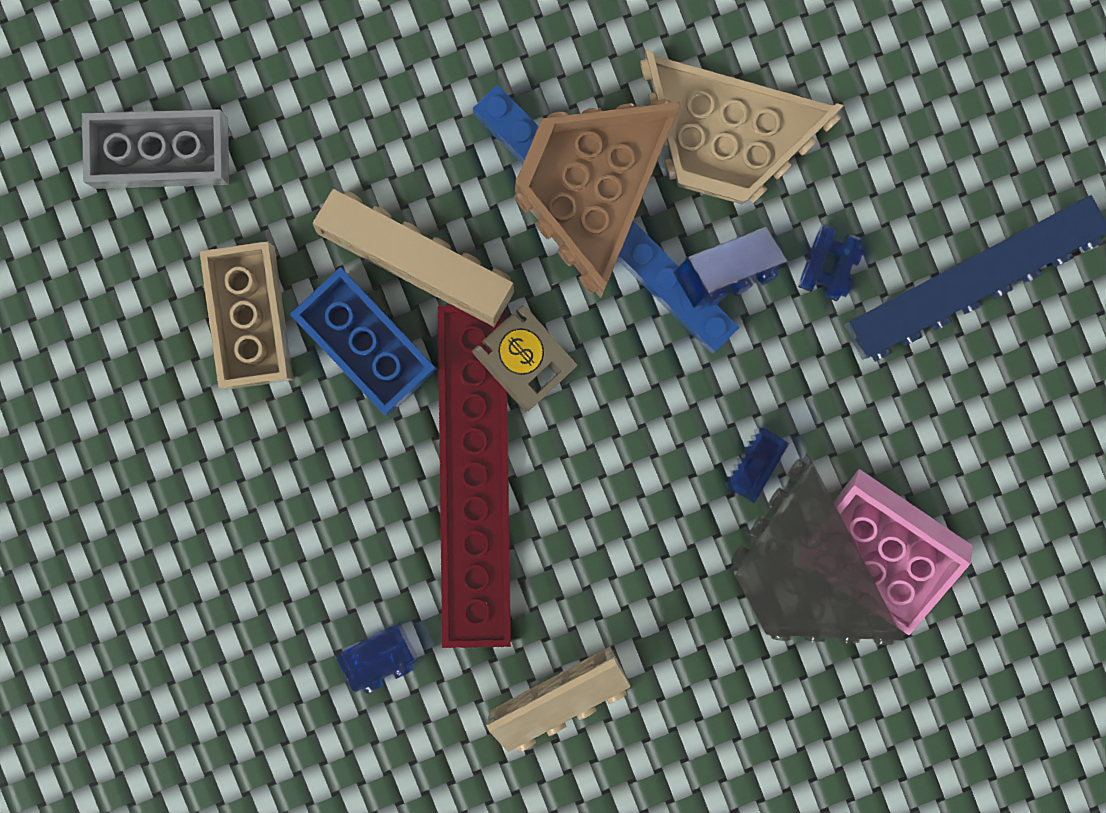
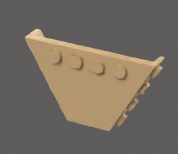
(730, 130)

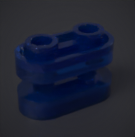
(848, 254)

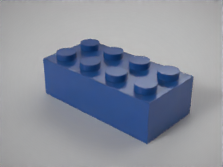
(363, 342)

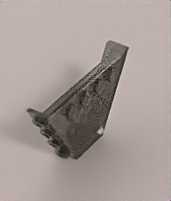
(807, 570)

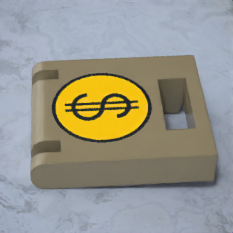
(521, 354)

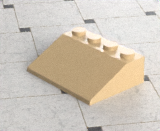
(558, 700)

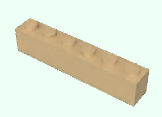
(414, 257)

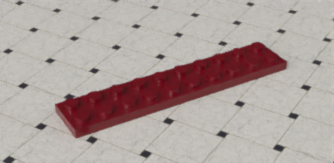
(472, 488)

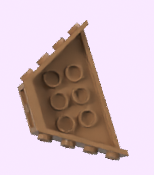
(589, 180)

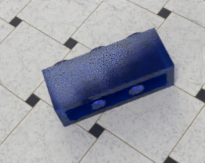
(730, 268)

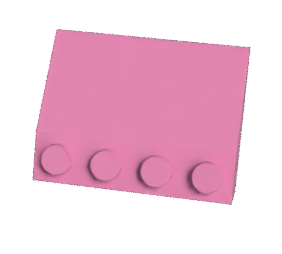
(902, 547)

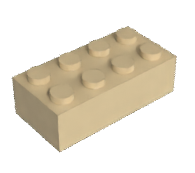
(246, 315)

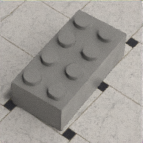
(155, 149)

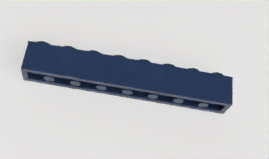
(976, 278)

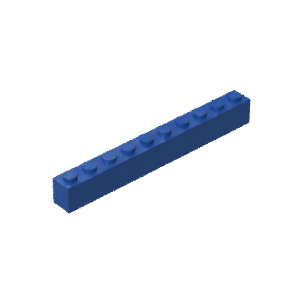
(639, 252)

